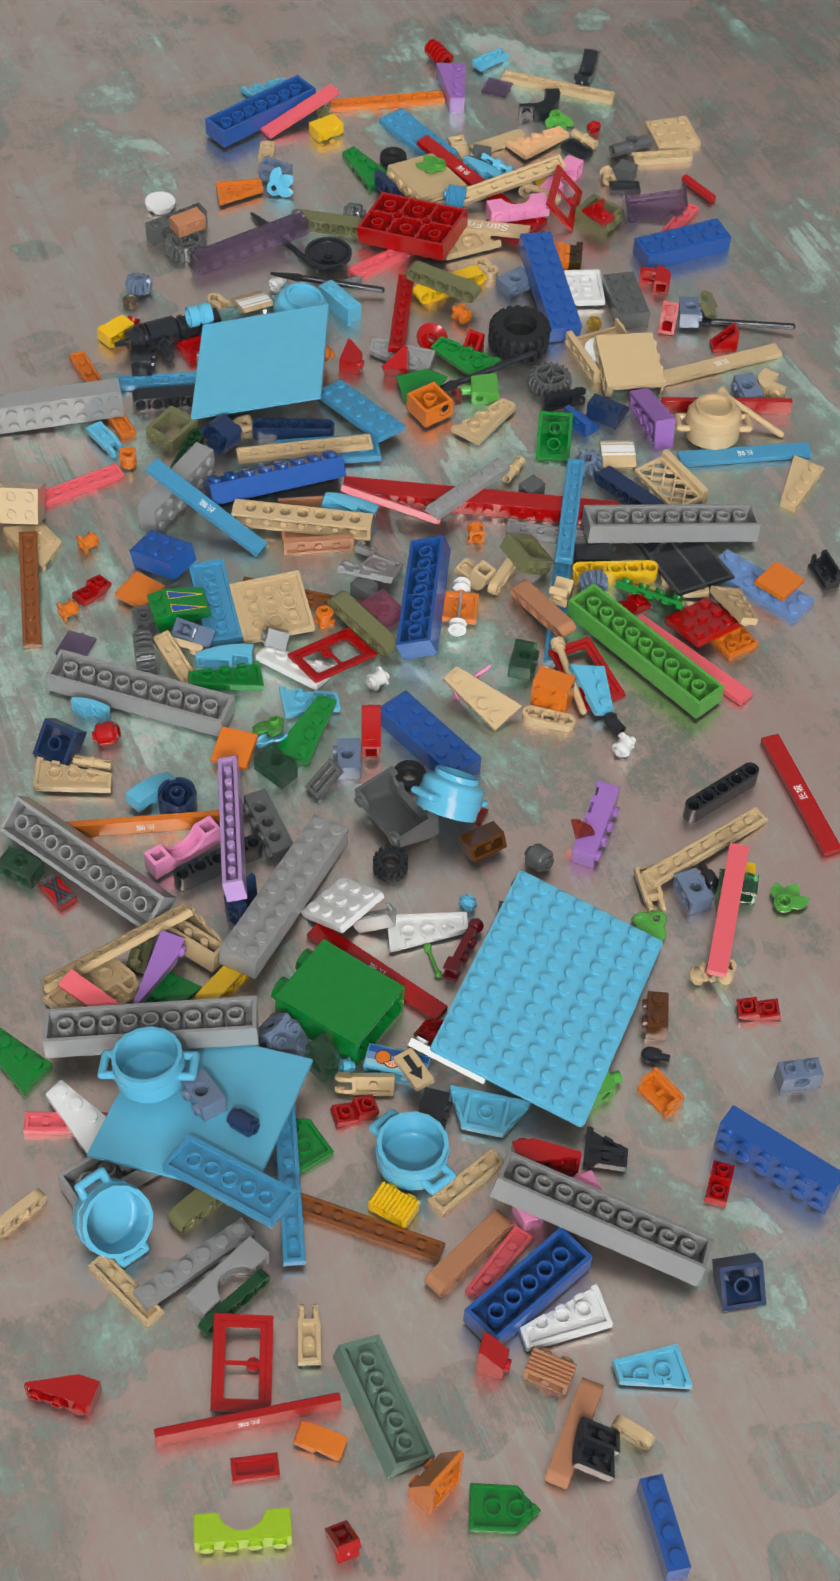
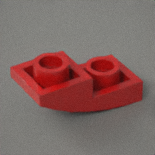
(92, 591)
(636, 604)
(760, 1010)
(356, 1111)
(719, 1184)

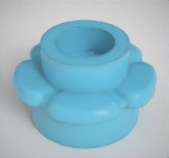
(467, 902)
(347, 1065)

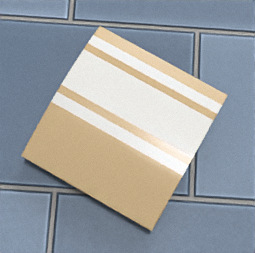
(251, 301)
(618, 454)

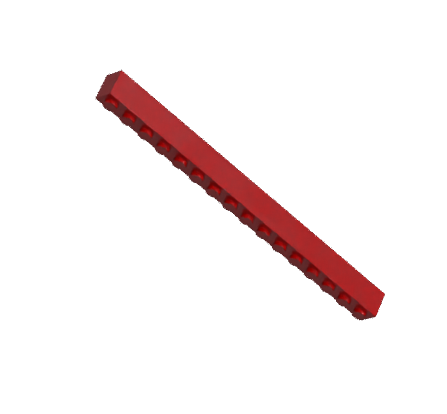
(485, 503)

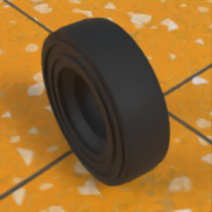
(389, 152)
(412, 766)

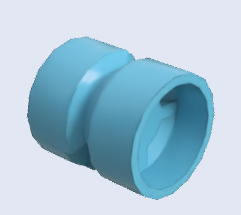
(199, 314)

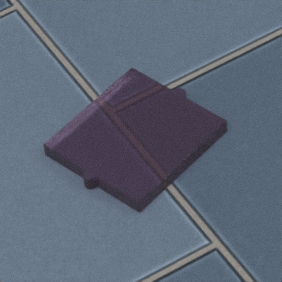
(497, 87)
(77, 643)

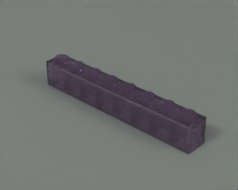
(249, 243)

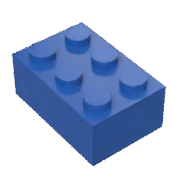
(162, 555)

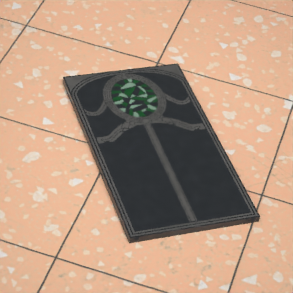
(687, 565)

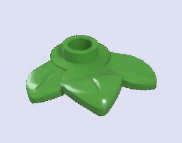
(557, 118)
(432, 164)
(272, 726)
(789, 896)
(646, 923)

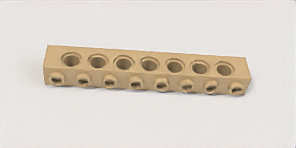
(302, 519)

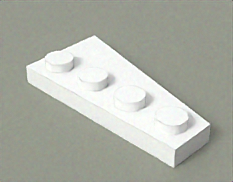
(279, 661)
(425, 928)
(421, 1045)
(78, 1114)
(567, 1321)

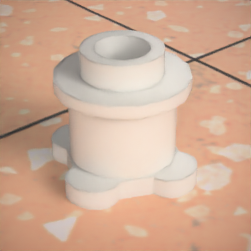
(277, 284)
(377, 679)
(624, 745)

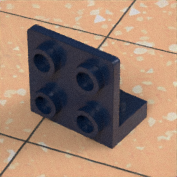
(385, 184)
(236, 909)

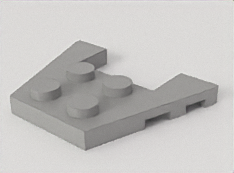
(374, 567)

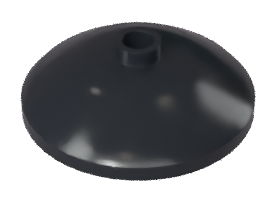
(328, 253)

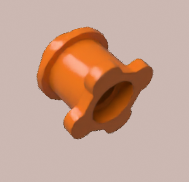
(461, 313)
(127, 457)
(476, 533)
(87, 542)
(67, 609)
(324, 616)

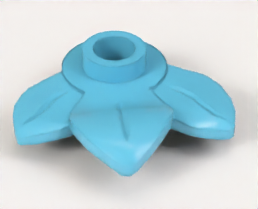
(282, 183)
(265, 739)

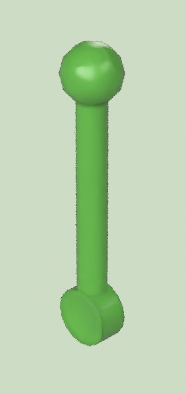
(427, 948)

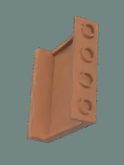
(302, 543)

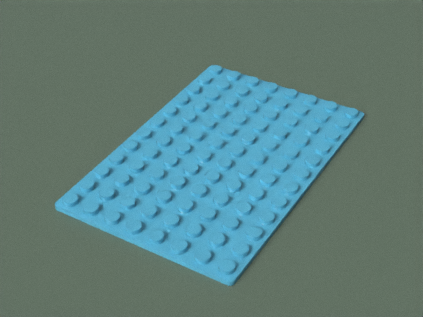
(548, 998)

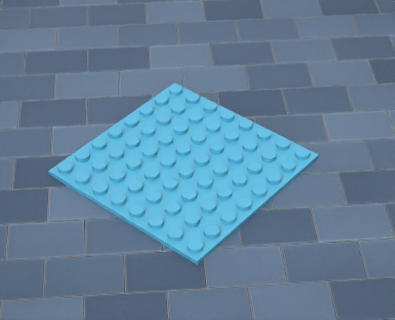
(261, 361)
(249, 1078)

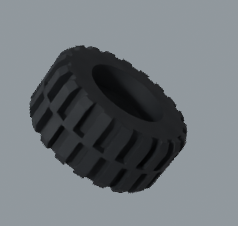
(518, 320)

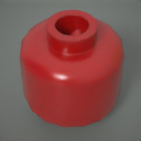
(106, 733)

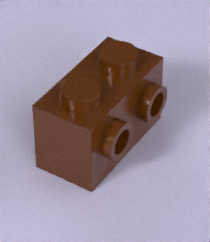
(483, 841)
(656, 1015)

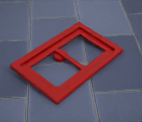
(573, 202)
(322, 644)
(587, 644)
(264, 1363)

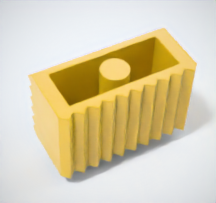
(326, 127)
(114, 330)
(394, 1205)

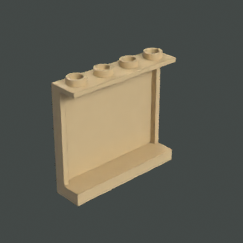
(419, 184)
(576, 346)
(628, 362)

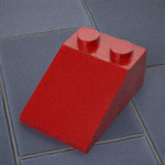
(548, 1154)

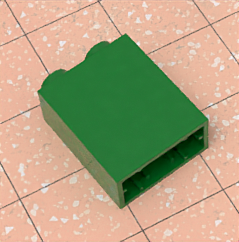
(340, 999)

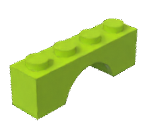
(213, 1534)

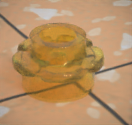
(594, 323)

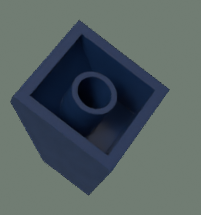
(606, 411)
(58, 741)
(739, 1281)

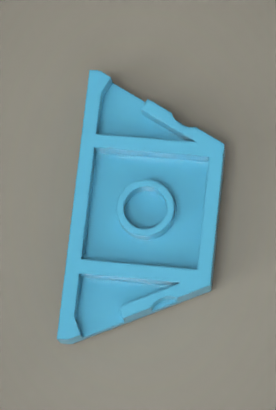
(486, 1111)

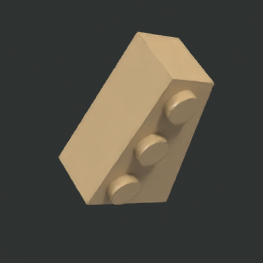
(200, 940)

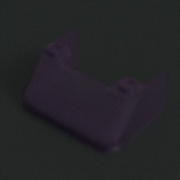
(655, 204)

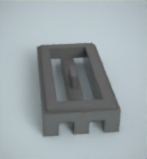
(326, 781)

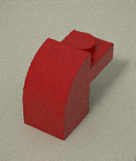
(658, 277)

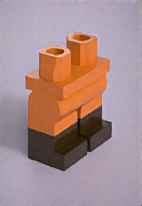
(570, 255)

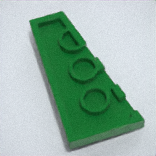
(362, 166)
(462, 357)
(627, 585)
(235, 678)
(308, 730)
(174, 989)
(21, 1063)

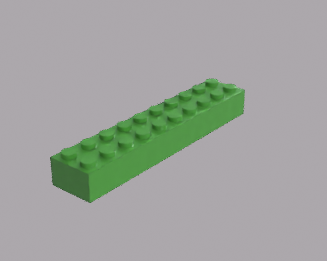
(645, 651)

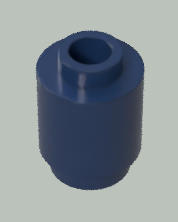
(243, 1122)

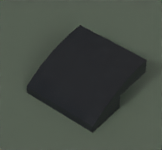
(595, 1449)

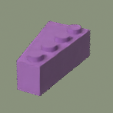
(452, 83)
(653, 418)
(599, 815)

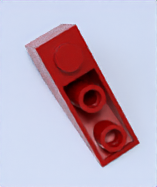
(371, 731)
(70, 1391)

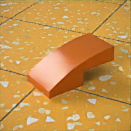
(320, 1439)

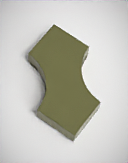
(708, 304)

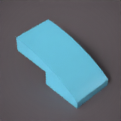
(87, 707)

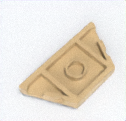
(471, 244)
(47, 541)

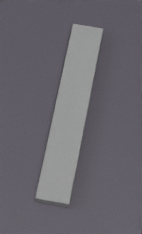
(541, 532)

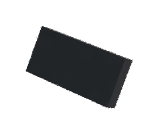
(576, 149)
(618, 187)

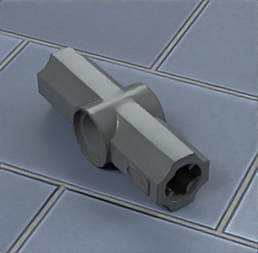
(630, 145)

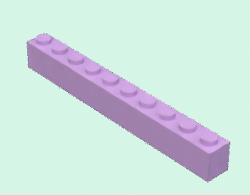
(232, 829)

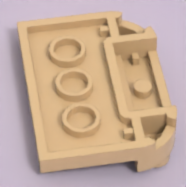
(110, 977)

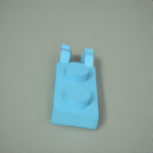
(489, 59)
(104, 438)

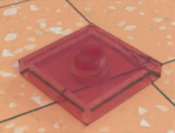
(383, 608)

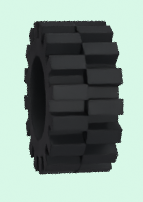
(390, 873)

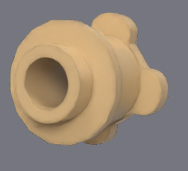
(698, 974)

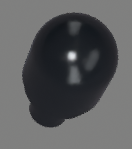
(710, 877)
(654, 1055)

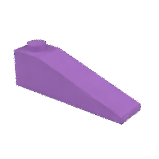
(162, 961)

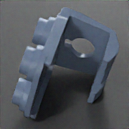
(283, 1034)

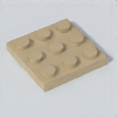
(672, 133)

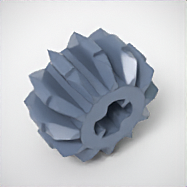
(138, 284)
(593, 461)
(593, 576)

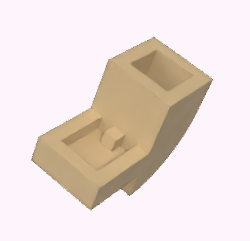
(767, 381)
(478, 574)
(561, 591)

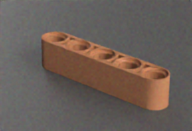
(542, 609)
(468, 1253)
(584, 1405)

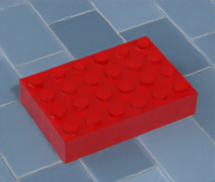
(412, 226)

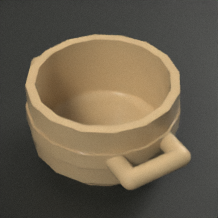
(713, 422)

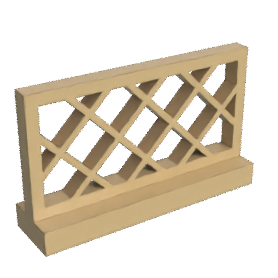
(682, 477)

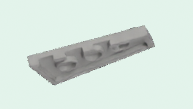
(419, 357)

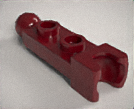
(454, 965)

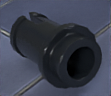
(612, 720)

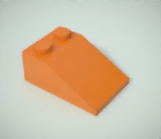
(437, 1480)

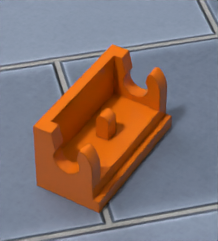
(661, 1092)

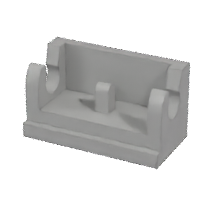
(377, 920)

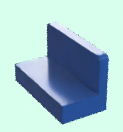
(581, 422)

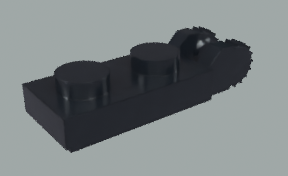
(560, 399)

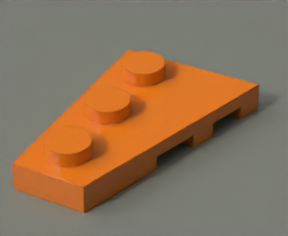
(237, 189)

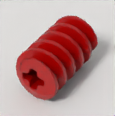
(438, 52)

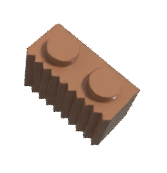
(187, 222)
(550, 1370)

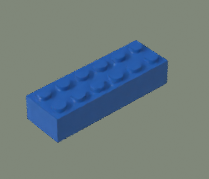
(682, 244)
(427, 735)
(778, 1159)
(528, 1287)

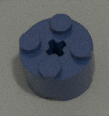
(222, 434)
(177, 796)

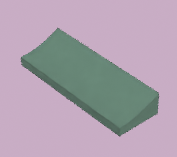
(382, 1405)

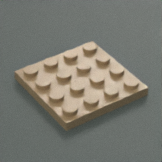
(271, 602)

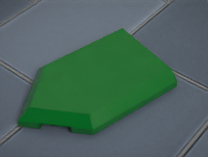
(417, 379)
(311, 1145)
(499, 1508)

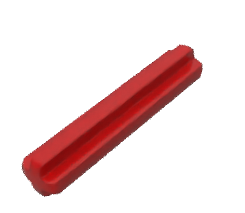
(698, 188)

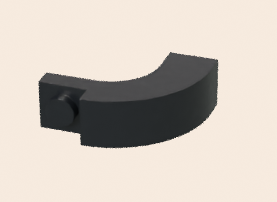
(588, 67)
(540, 111)

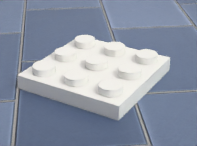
(585, 287)
(342, 904)

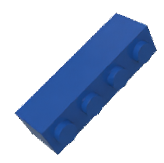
(663, 1527)

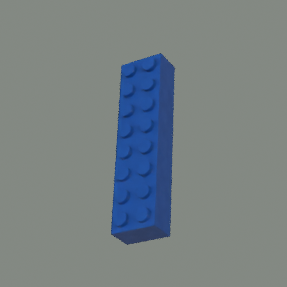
(257, 111)
(549, 284)
(274, 477)
(423, 597)

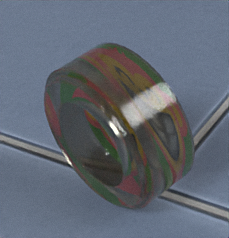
(130, 301)

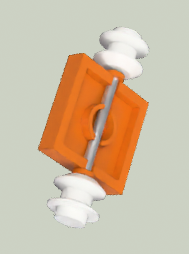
(460, 607)

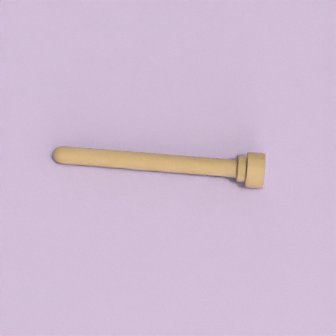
(753, 415)
(558, 645)

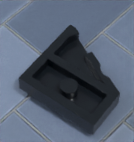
(604, 1152)

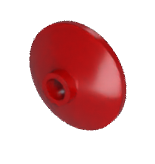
(429, 331)

